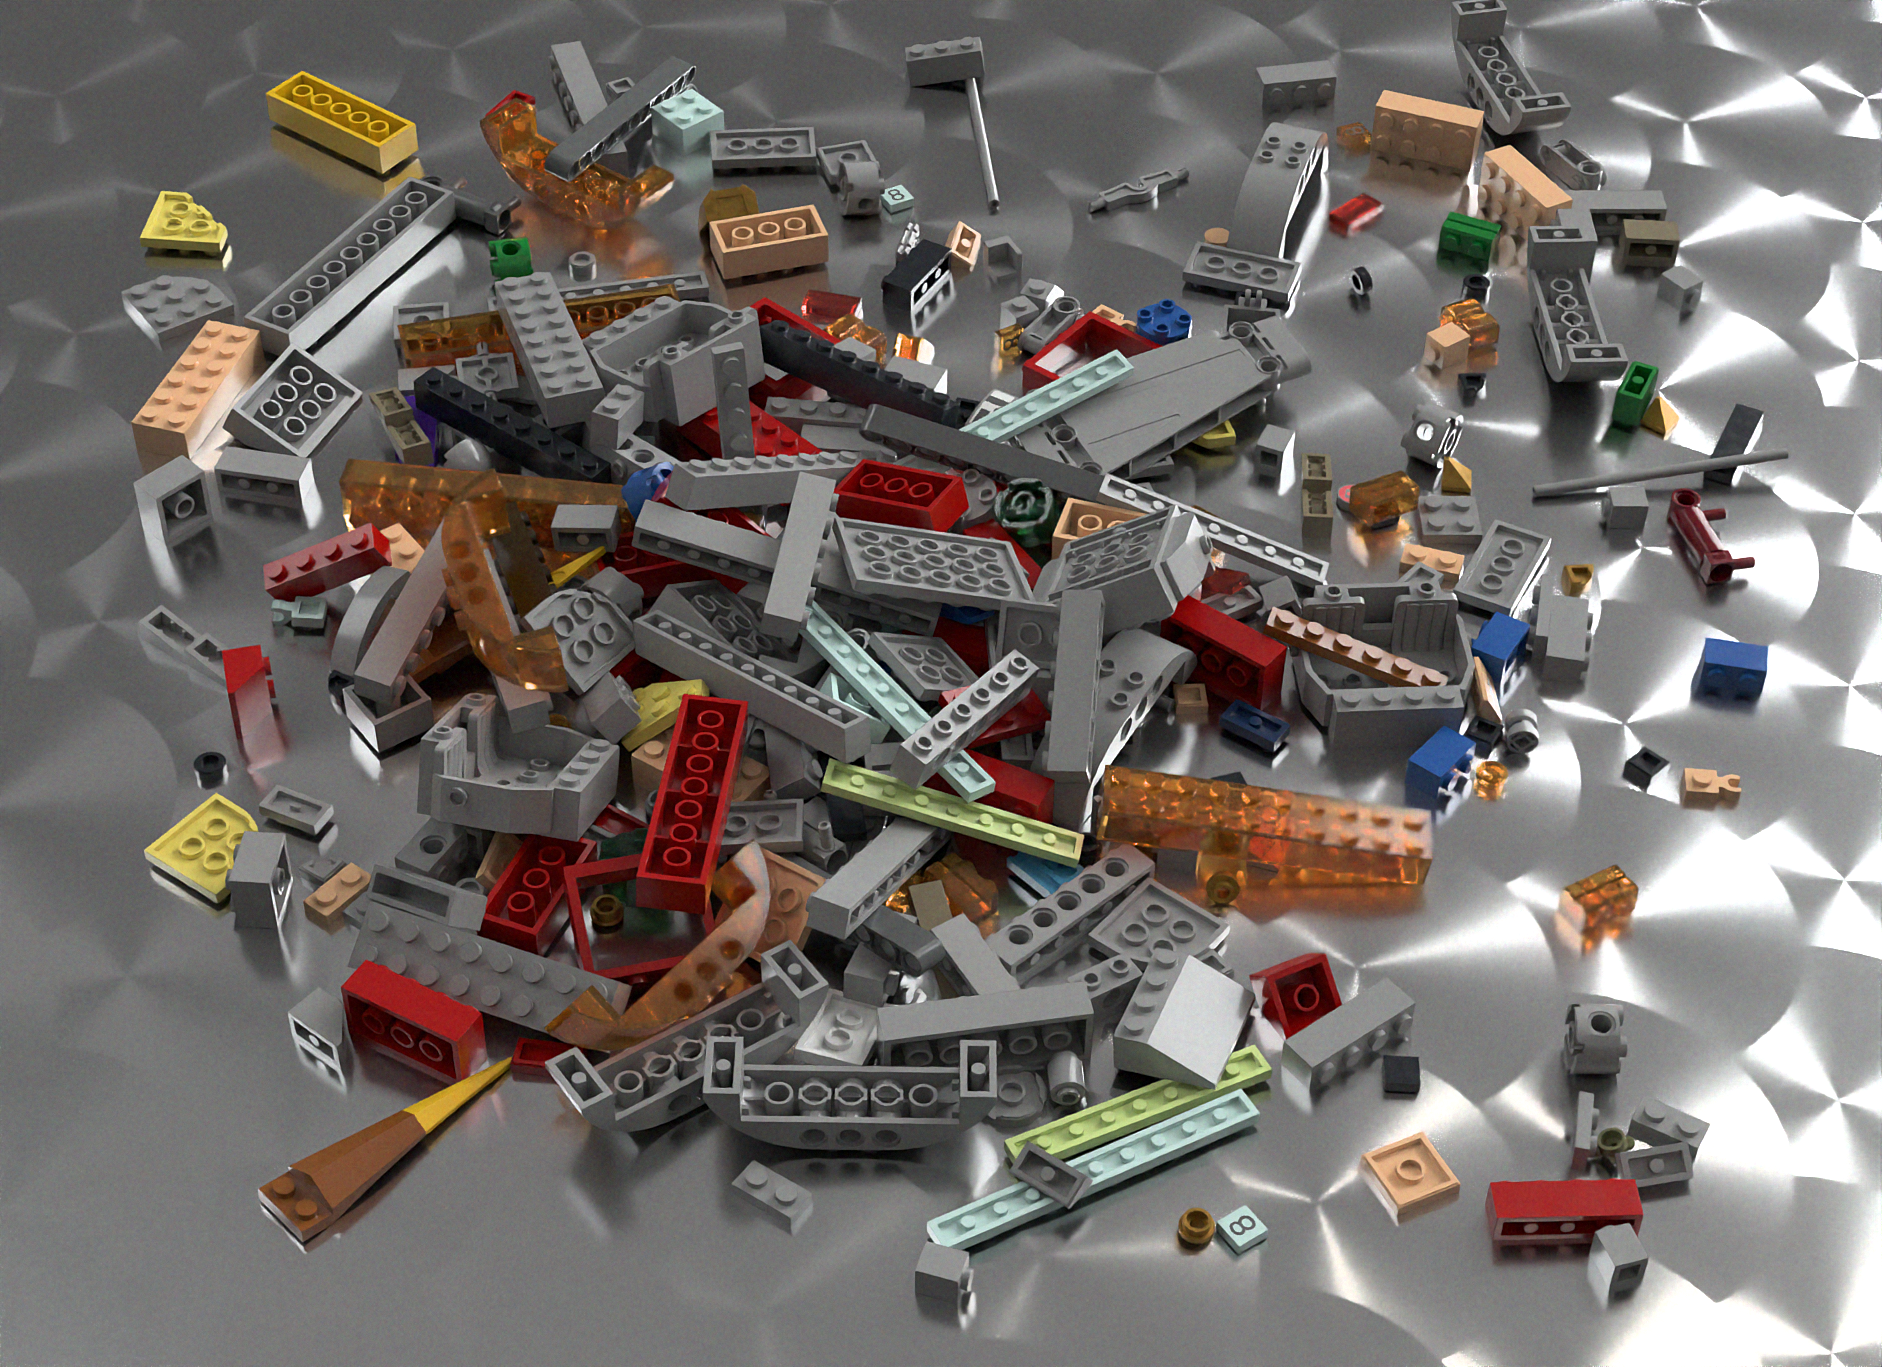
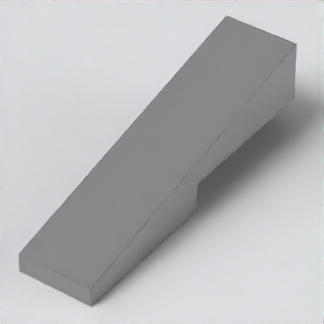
(183, 643)

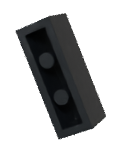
(916, 275)

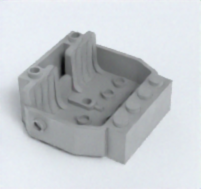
(669, 356)
(1136, 565)
(1403, 620)
(513, 783)

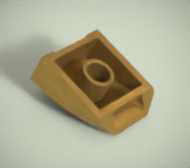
(726, 205)

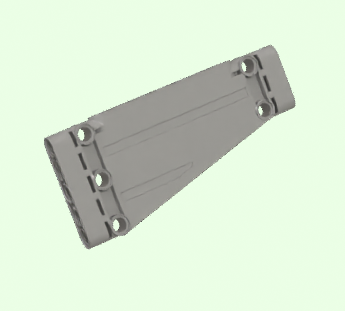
(1169, 399)

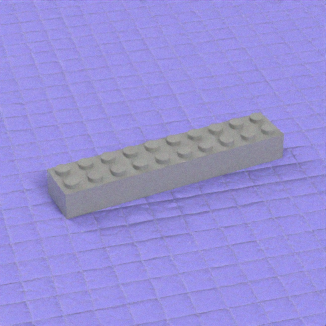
(352, 266)

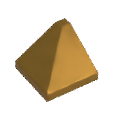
(1660, 416)
(1455, 476)

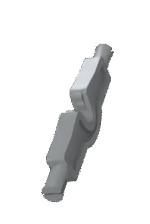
(1148, 188)

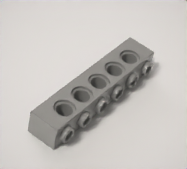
(964, 719)
(1070, 911)

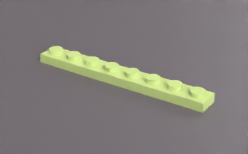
(952, 813)
(1138, 1109)

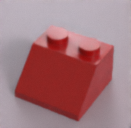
(248, 687)
(1296, 992)

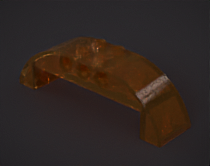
(594, 197)
(525, 660)
(693, 981)

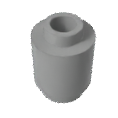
(1066, 1078)

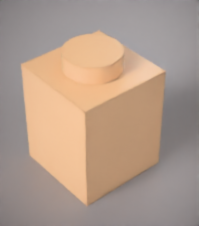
(1446, 345)

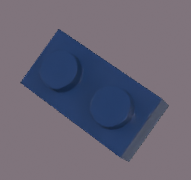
(1255, 725)

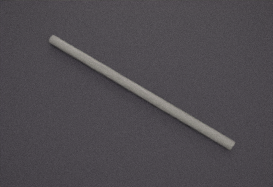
(982, 143)
(1660, 472)

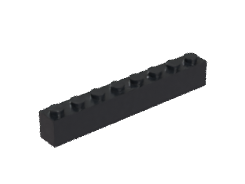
(850, 376)
(506, 430)

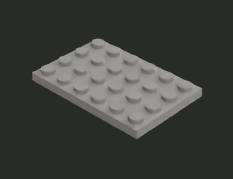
(930, 565)

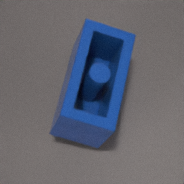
(1500, 644)
(1733, 665)
(1440, 762)

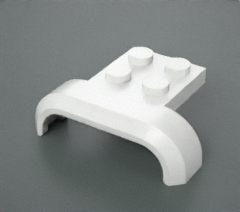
(842, 1032)

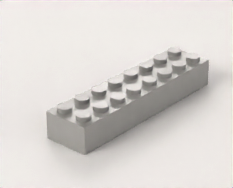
(549, 348)
(477, 969)

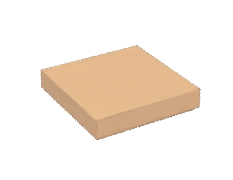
(1410, 1173)

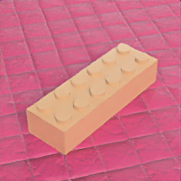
(198, 390)

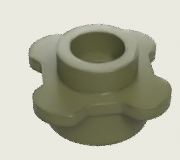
(1611, 1142)

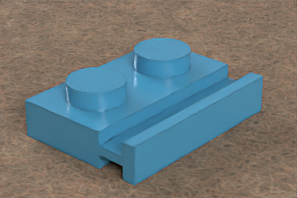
(1040, 873)

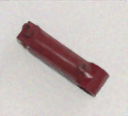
(1694, 526)

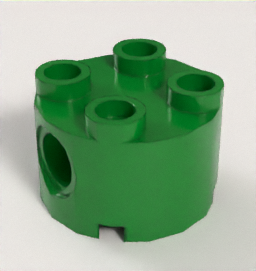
(511, 258)

